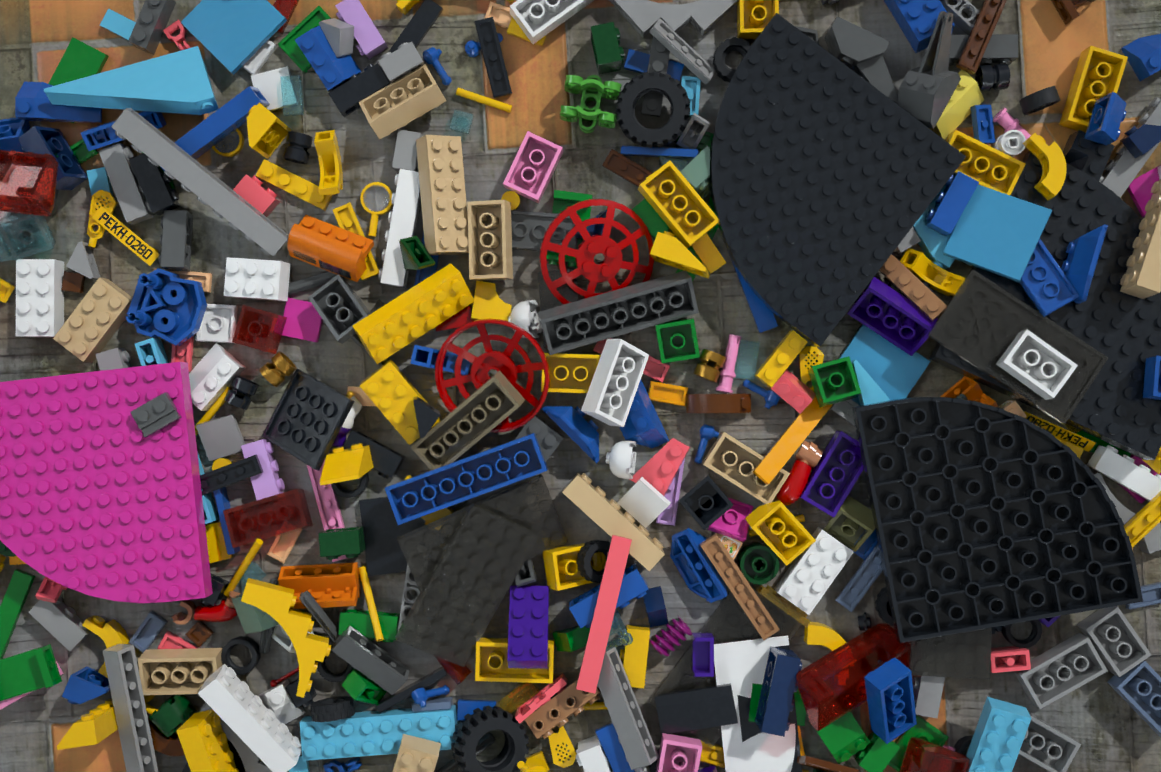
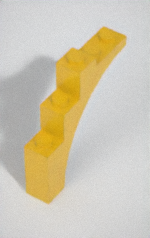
(277, 602)

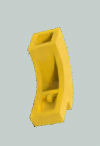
(1052, 164)

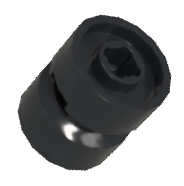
(995, 77)
(297, 147)
(244, 386)

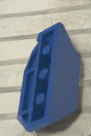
(1082, 260)
(643, 422)
(577, 428)
(696, 567)

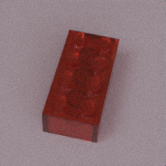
(268, 518)

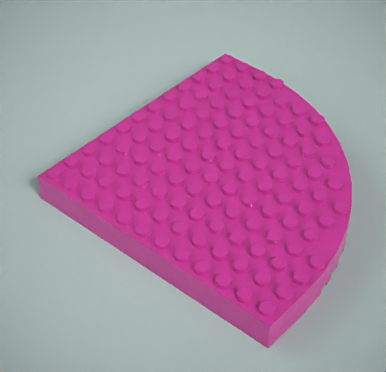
(94, 495)

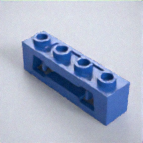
(105, 134)

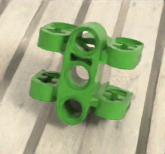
(608, 90)

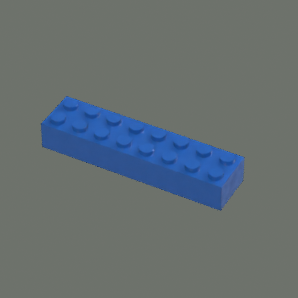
(466, 478)

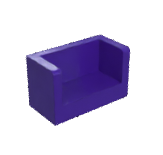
(703, 654)

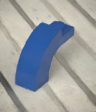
(427, 358)

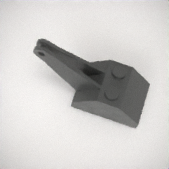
(862, 53)
(931, 85)
(340, 310)

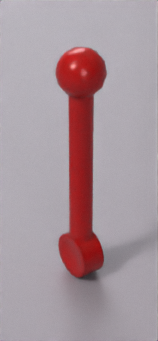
(273, 683)

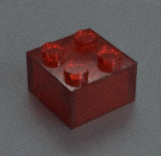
(259, 329)

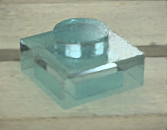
(461, 122)
(253, 572)

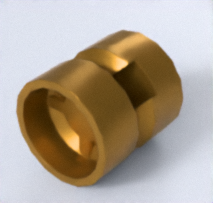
(278, 369)
(708, 372)

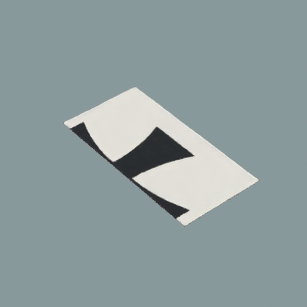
(743, 743)

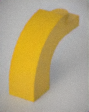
(330, 163)
(935, 276)
(110, 632)
(823, 635)

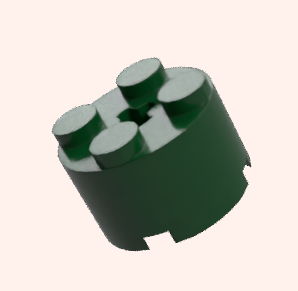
(762, 573)
(172, 713)

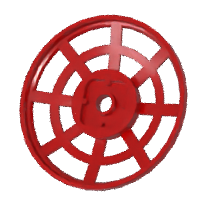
(593, 245)
(492, 360)

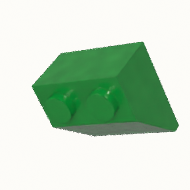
(844, 737)

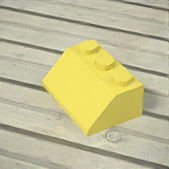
(958, 108)

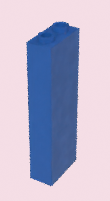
(221, 123)

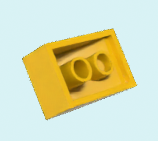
(673, 253)
(346, 464)
(562, 566)

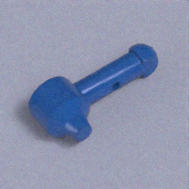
(472, 48)
(431, 56)
(770, 397)
(706, 433)
(420, 695)

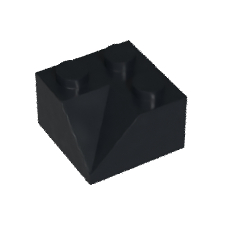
(1087, 154)

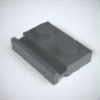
(155, 414)

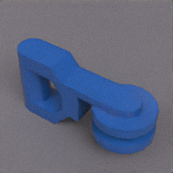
(353, 765)

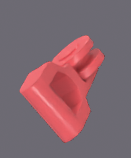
(179, 38)

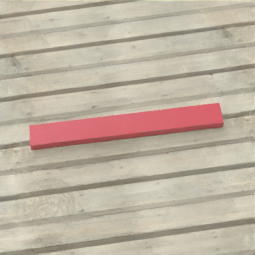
(603, 614)

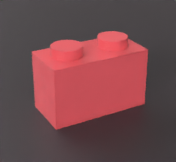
(256, 195)
(793, 391)
(1009, 659)

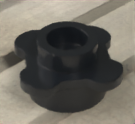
(864, 622)

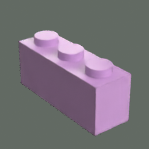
(365, 32)
(268, 482)

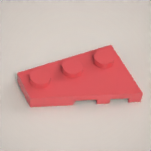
(663, 466)
(541, 698)

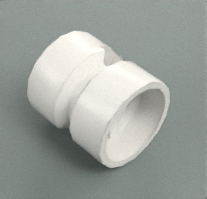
(1010, 143)

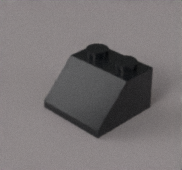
(706, 502)

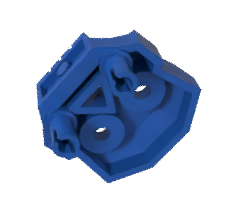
(183, 311)

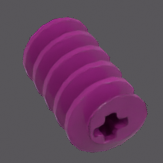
(671, 636)

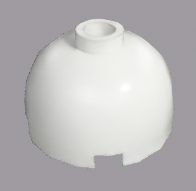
(526, 317)
(622, 459)

